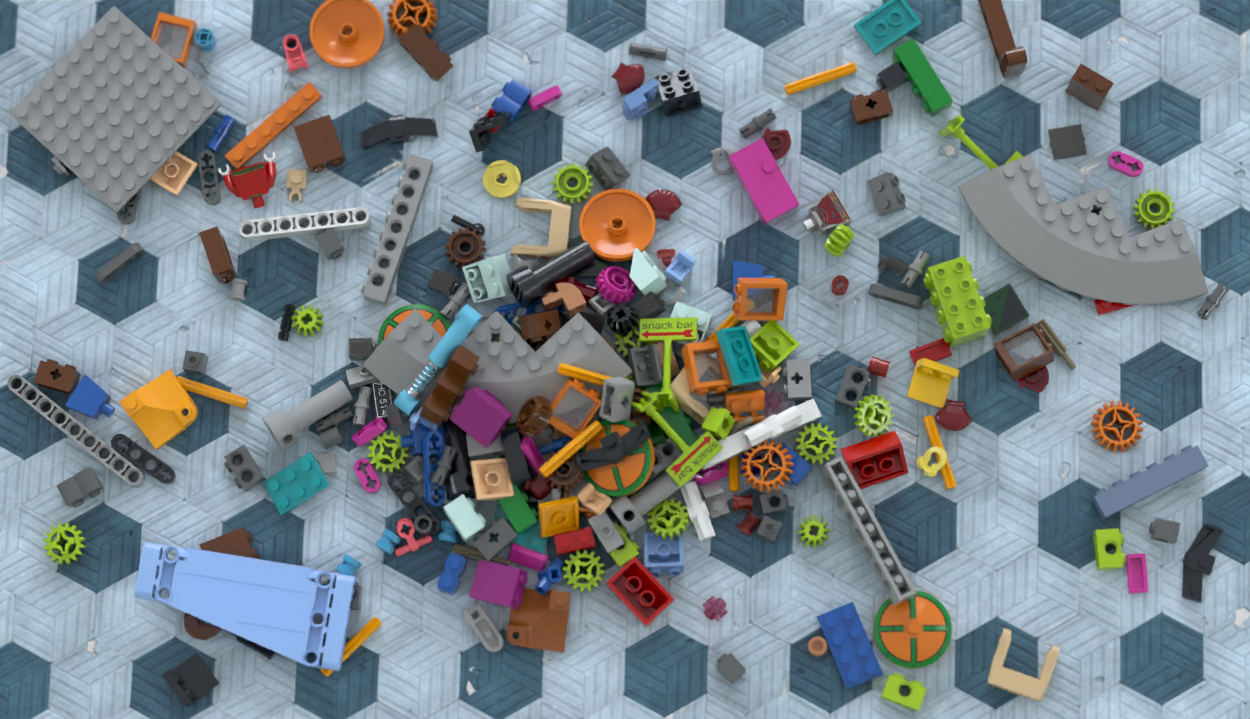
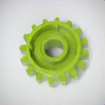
(569, 174)
(1155, 199)

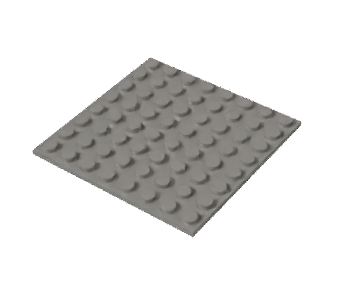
(115, 108)

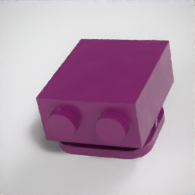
(481, 415)
(499, 584)

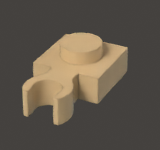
(296, 182)

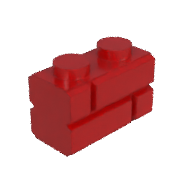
(574, 541)

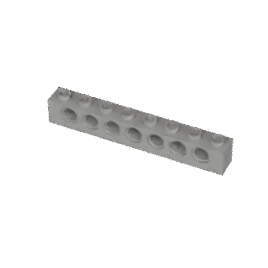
(381, 293)
(868, 531)

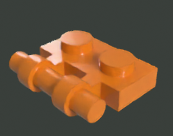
(745, 401)

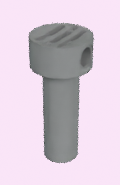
(286, 426)
(643, 501)

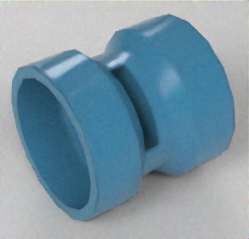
(206, 43)
(448, 532)
(388, 541)
(348, 566)

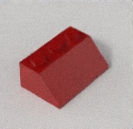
(876, 459)
(640, 592)

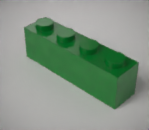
(922, 77)
(676, 420)
(517, 510)

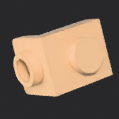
(768, 377)
(594, 500)

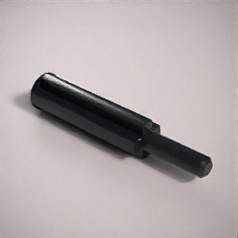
(256, 647)

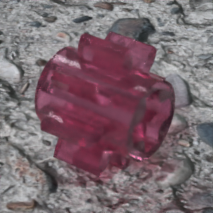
(770, 395)
(715, 608)

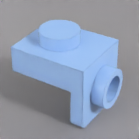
(680, 267)
(415, 418)

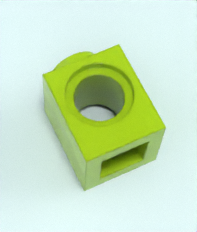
(718, 422)

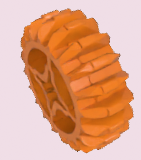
(418, 12)
(1113, 409)
(768, 458)

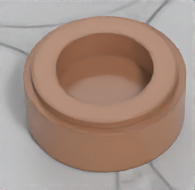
(817, 646)

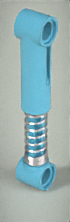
(465, 322)

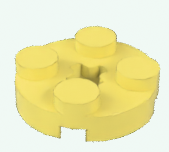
(497, 189)

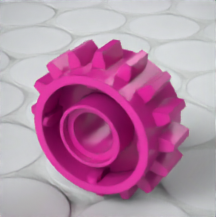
(615, 285)

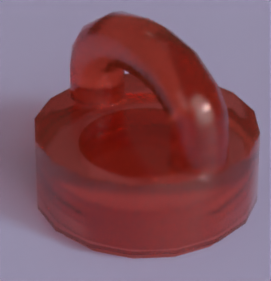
(666, 256)

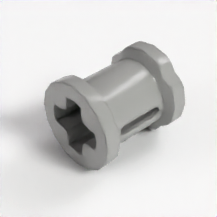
(238, 289)

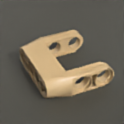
(558, 231)
(687, 403)
(1018, 682)

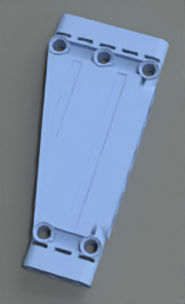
(254, 599)

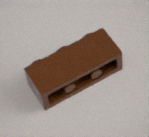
(425, 51)

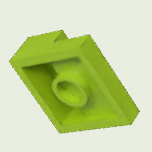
(772, 345)

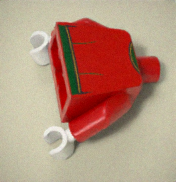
(252, 180)

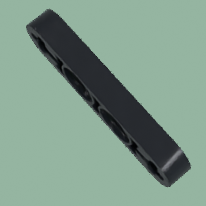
(142, 460)
(412, 505)

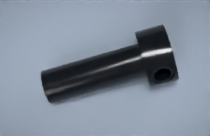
(528, 284)
(461, 477)

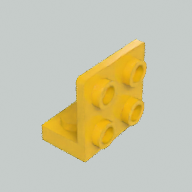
(931, 382)

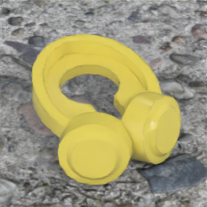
(923, 461)

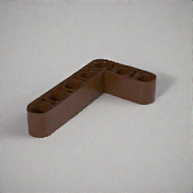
(1010, 59)

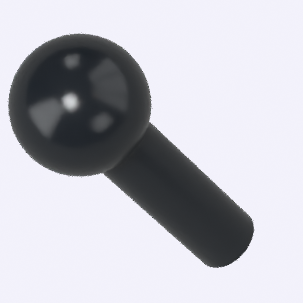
(463, 223)

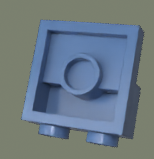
(636, 102)
(663, 555)

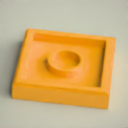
(558, 516)

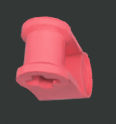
(295, 56)

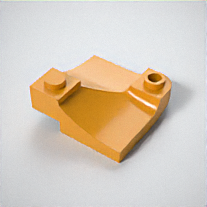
(161, 408)

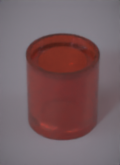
(878, 367)

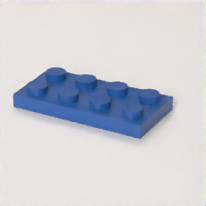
(849, 645)

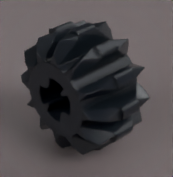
(623, 319)

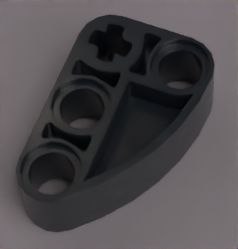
(517, 462)

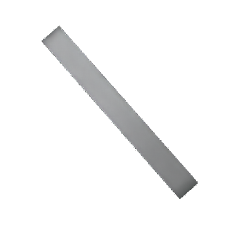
(68, 426)

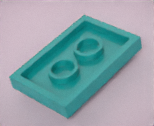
(887, 25)
(739, 355)
(296, 483)
(529, 539)

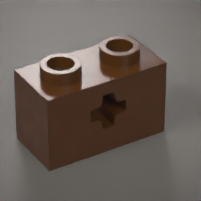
(864, 114)
(539, 325)
(47, 371)

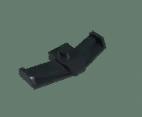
(398, 130)
(614, 448)
(1199, 562)

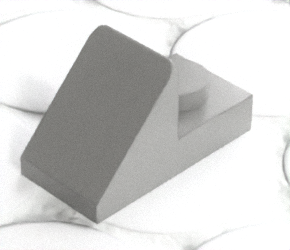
(601, 305)
(715, 499)

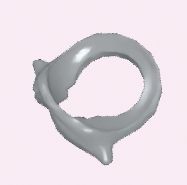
(716, 154)
(680, 291)

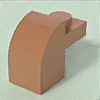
(568, 296)

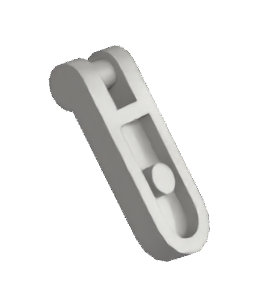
(484, 628)

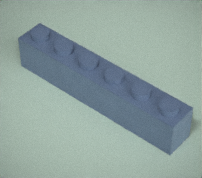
(1149, 482)

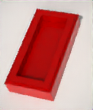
(933, 351)

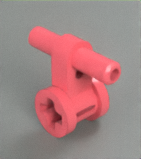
(413, 545)

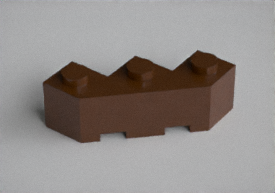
(450, 386)

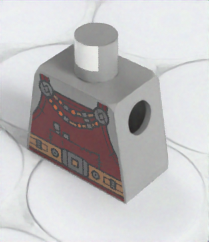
(827, 214)

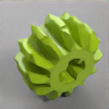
(839, 240)
(303, 315)
(820, 534)

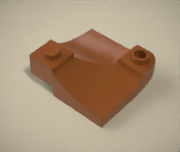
(540, 621)

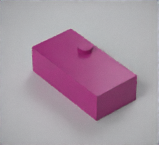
(763, 181)

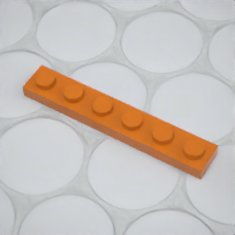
(273, 126)

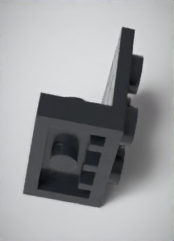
(679, 91)
(481, 133)
(191, 680)

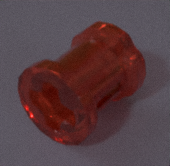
(837, 280)
(742, 502)
(748, 524)

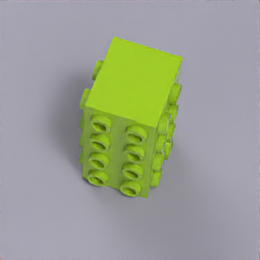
(957, 301)

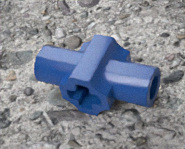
(549, 576)

